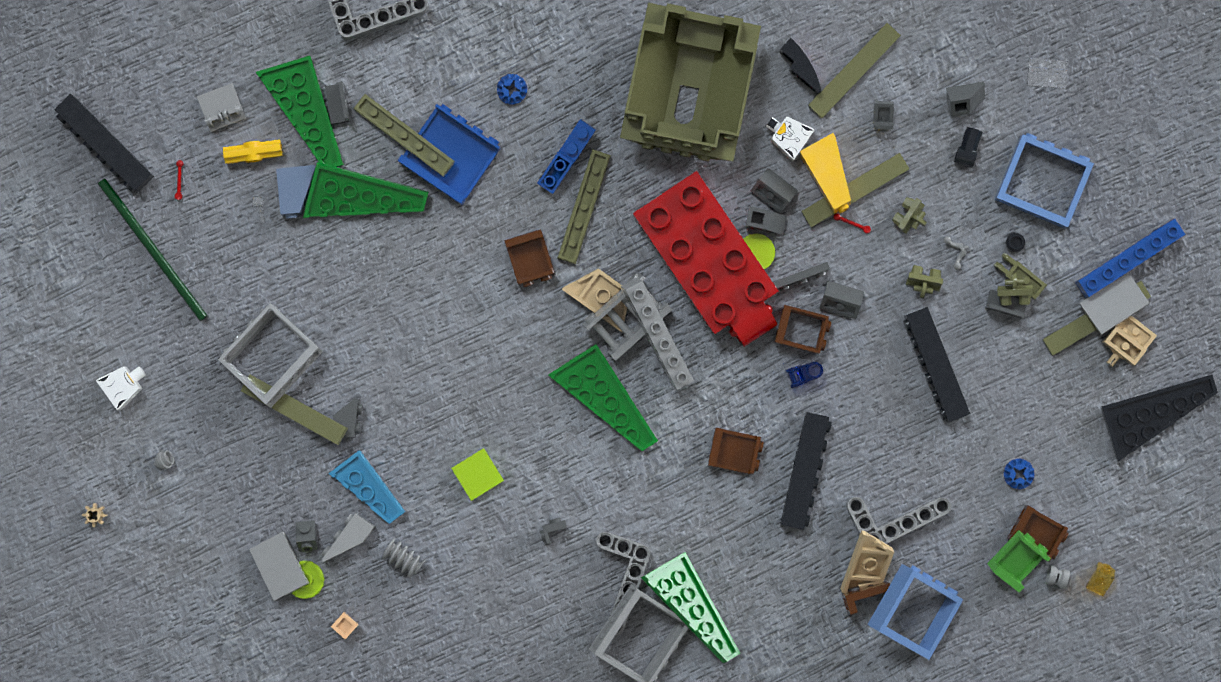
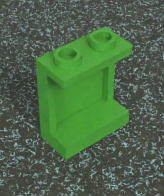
(1017, 559)

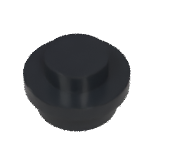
(1015, 242)

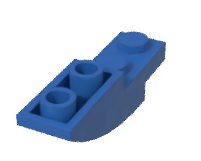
(566, 156)

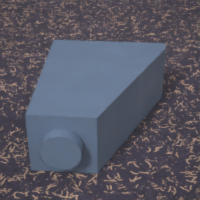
(294, 189)

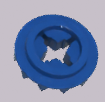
(516, 97)
(1009, 473)

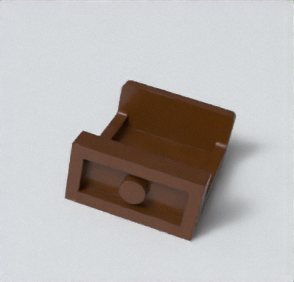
(530, 258)
(735, 451)
(1042, 529)
(852, 596)

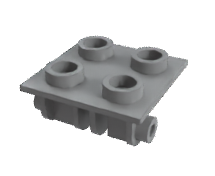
(221, 107)

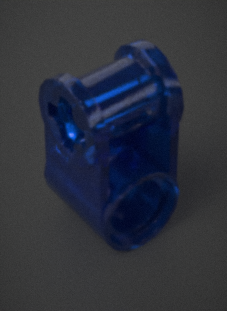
(803, 374)

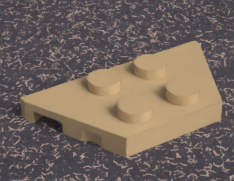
(595, 291)
(868, 563)

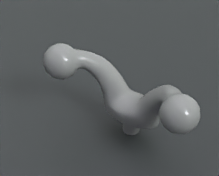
(957, 265)

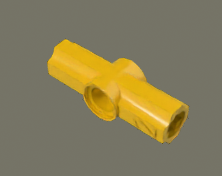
(252, 151)

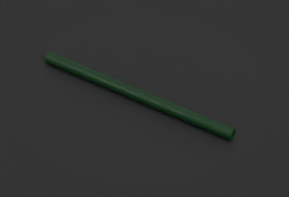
(152, 249)

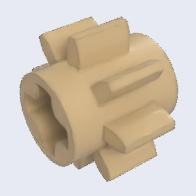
(100, 515)

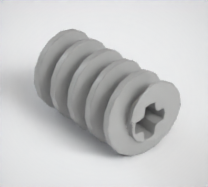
(402, 558)

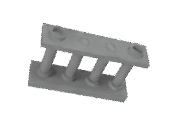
(631, 335)

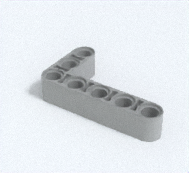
(373, 16)
(896, 523)
(634, 561)

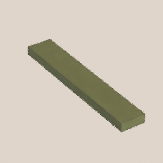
(854, 70)
(404, 135)
(859, 187)
(584, 206)
(1076, 330)
(301, 413)

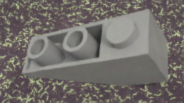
(354, 533)

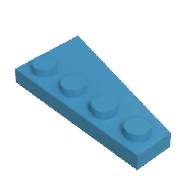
(367, 485)

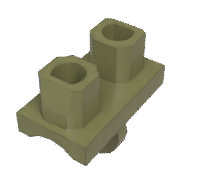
(913, 216)
(924, 283)
(1018, 289)

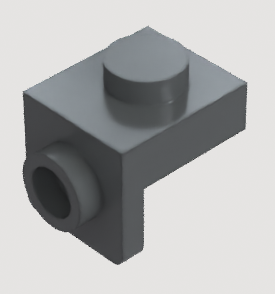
(883, 115)
(555, 524)
(306, 536)

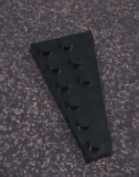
(1147, 415)

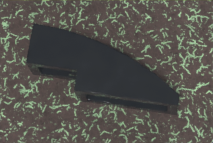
(801, 65)

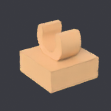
(344, 625)

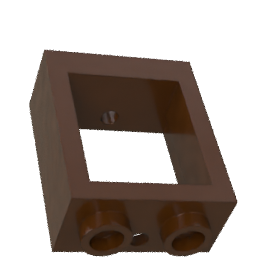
(825, 327)

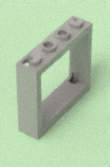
(290, 375)
(616, 620)

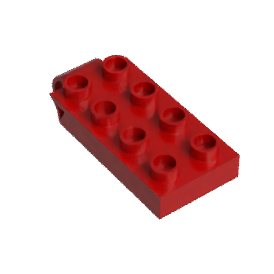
(709, 259)

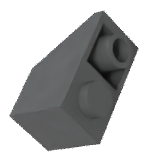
(965, 98)
(765, 220)
(349, 416)

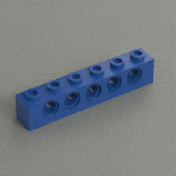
(1130, 258)

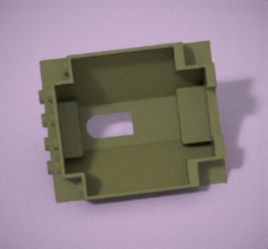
(696, 53)

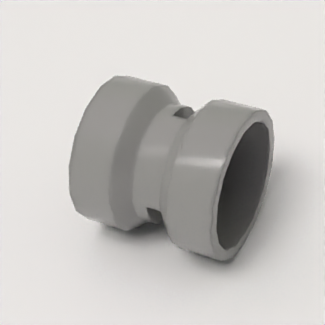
(1057, 577)

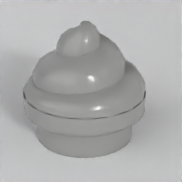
(164, 459)

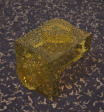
(1101, 579)

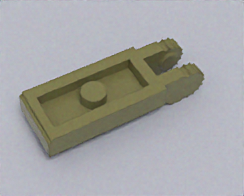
(1022, 273)

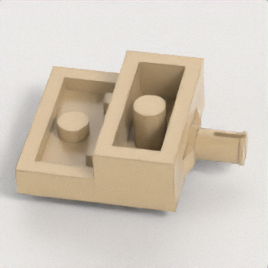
(1128, 341)

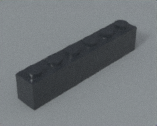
(100, 139)
(937, 365)
(804, 471)

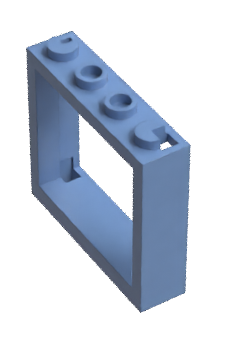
(1034, 210)
(893, 598)

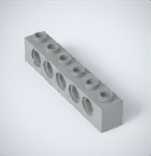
(657, 333)

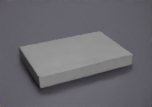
(1114, 303)
(279, 566)

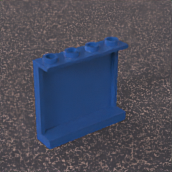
(459, 142)

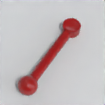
(178, 195)
(866, 229)

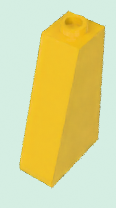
(827, 171)

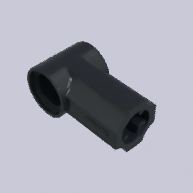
(967, 151)

